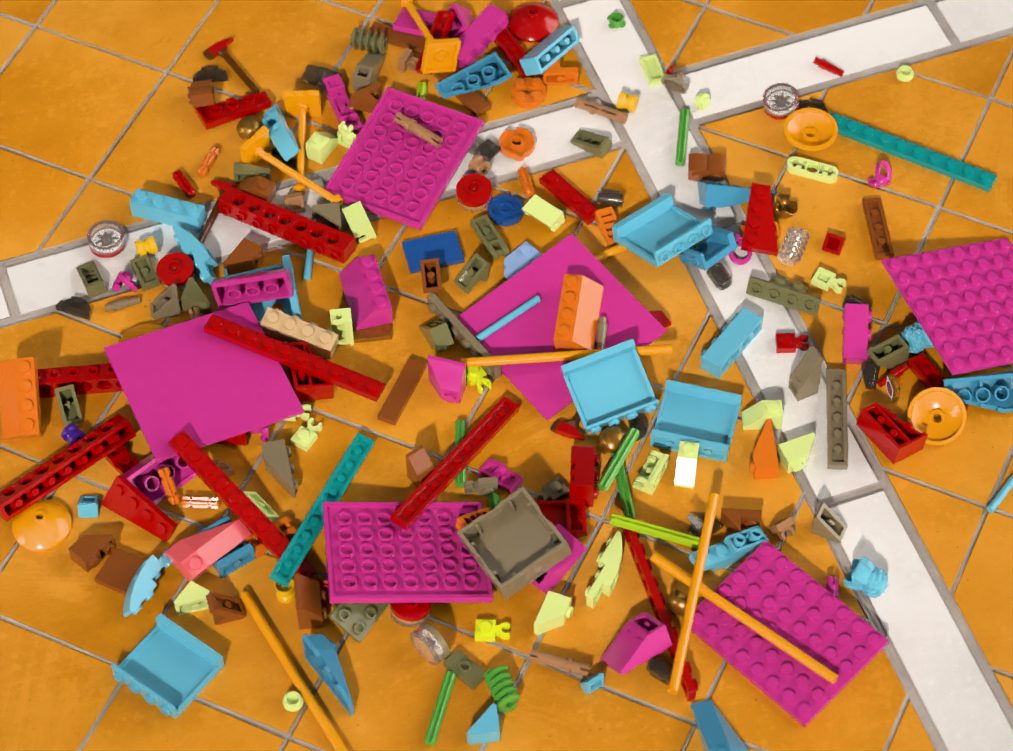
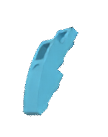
(280, 133)
(197, 252)
(732, 549)
(143, 583)

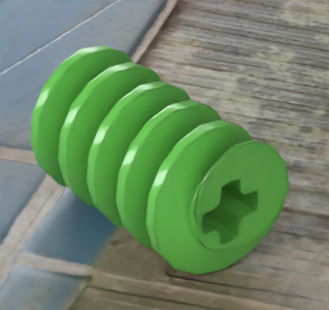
(502, 688)

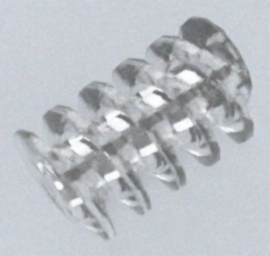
(793, 246)

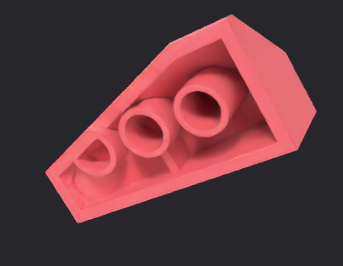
(201, 551)

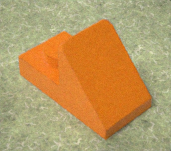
(560, 76)

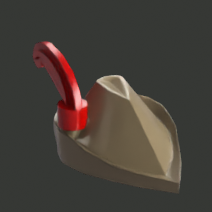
(675, 81)

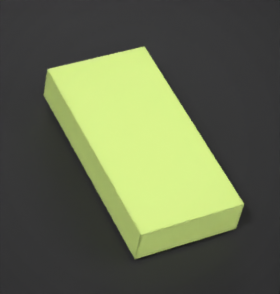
(651, 69)

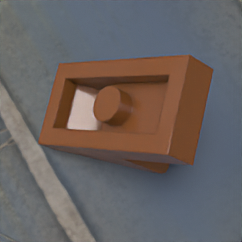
(366, 98)
(736, 518)
(225, 608)

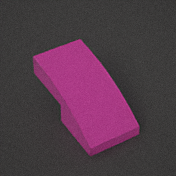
(507, 480)

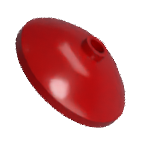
(532, 22)

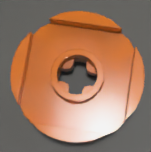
(522, 85)
(519, 151)

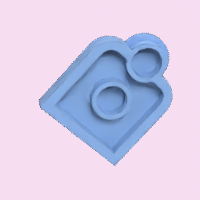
(520, 259)

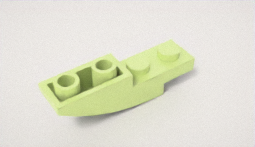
(608, 571)

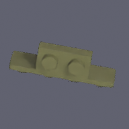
(784, 293)

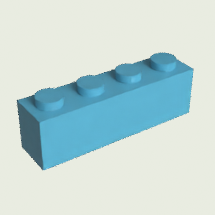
(549, 50)
(167, 210)
(731, 342)

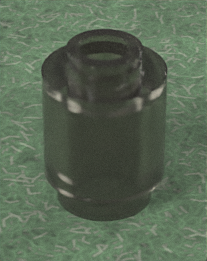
(610, 198)
(719, 276)
(660, 669)

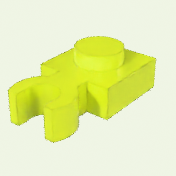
(477, 376)
(488, 630)

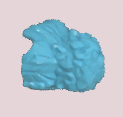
(916, 338)
(867, 578)

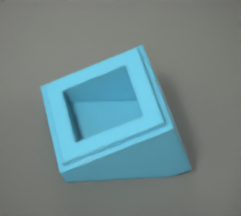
(88, 506)
(592, 683)

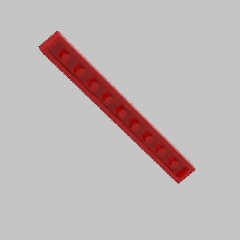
(294, 357)
(454, 463)
(234, 498)
(657, 603)

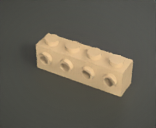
(295, 330)

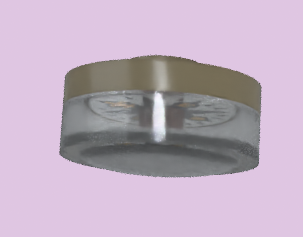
(429, 643)

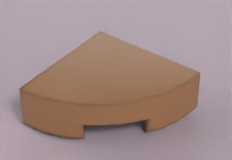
(226, 468)

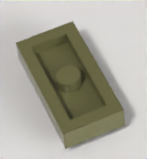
(145, 272)

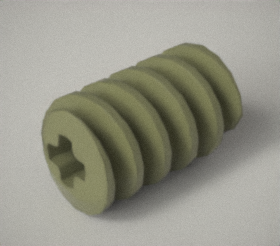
(369, 41)

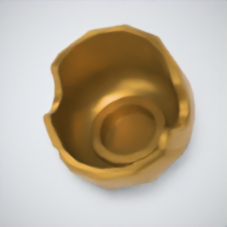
(248, 126)
(783, 206)
(610, 439)
(677, 602)

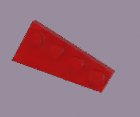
(232, 109)
(759, 226)
(134, 506)

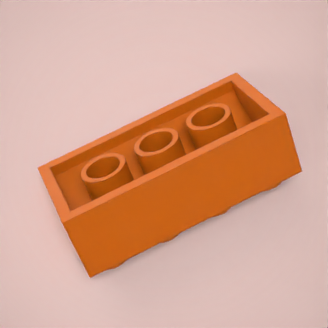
(578, 313)
(20, 399)

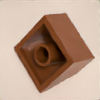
(309, 602)

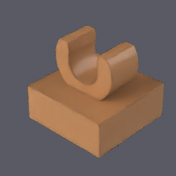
(407, 61)
(294, 202)
(782, 526)

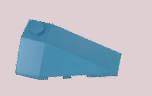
(480, 75)
(720, 195)
(984, 390)
(324, 660)
(714, 729)

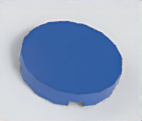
(505, 210)

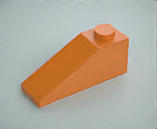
(765, 459)

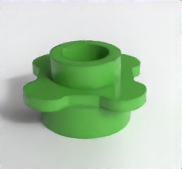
(616, 20)

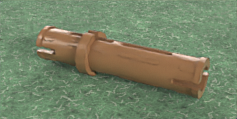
(582, 104)
(412, 126)
(569, 665)

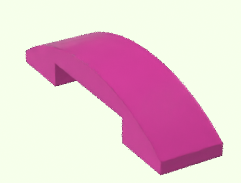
(339, 101)

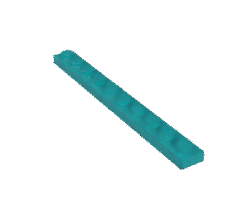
(914, 153)
(313, 522)

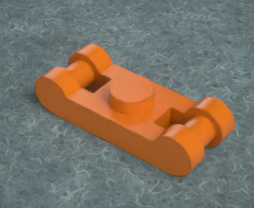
(284, 522)

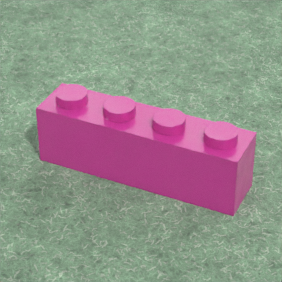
(480, 35)

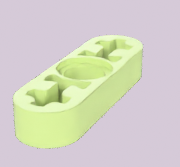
(825, 168)

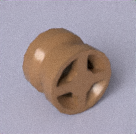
(479, 165)

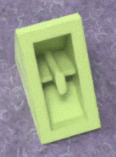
(191, 599)

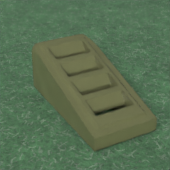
(600, 149)
(244, 170)
(91, 280)

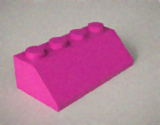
(253, 287)
(366, 293)
(147, 479)

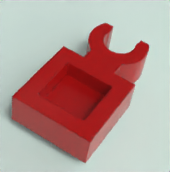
(788, 342)

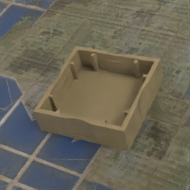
(514, 543)

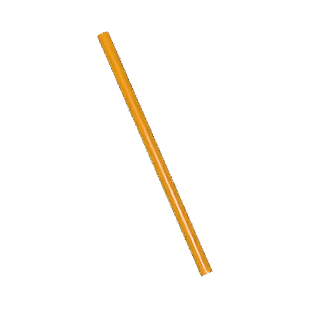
(555, 356)
(693, 594)
(747, 620)
(292, 672)

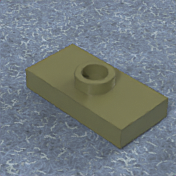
(465, 669)

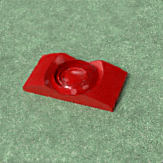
(568, 513)

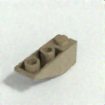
(367, 70)
(806, 376)
(278, 466)

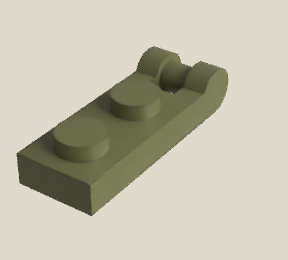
(489, 237)

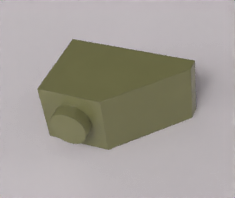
(437, 335)
(890, 352)

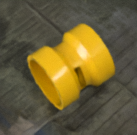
(629, 102)
(148, 246)
(285, 594)

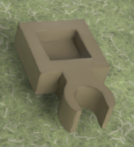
(483, 486)
(553, 491)

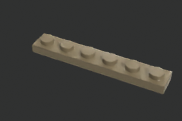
(458, 330)
(836, 419)

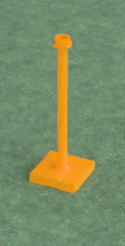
(438, 54)
(302, 105)
(258, 148)

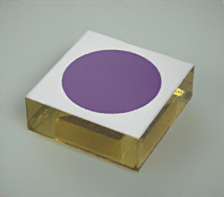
(892, 387)

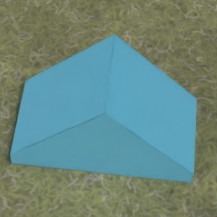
(485, 728)

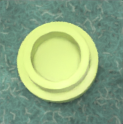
(905, 73)
(702, 101)
(293, 701)

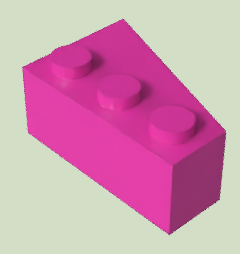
(856, 333)

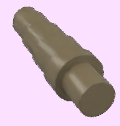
(120, 304)
(601, 332)

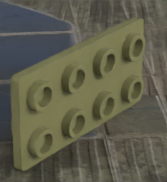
(357, 618)

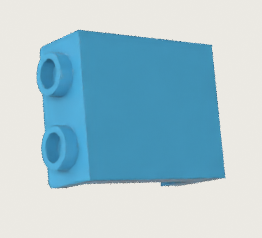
(710, 250)
(236, 558)

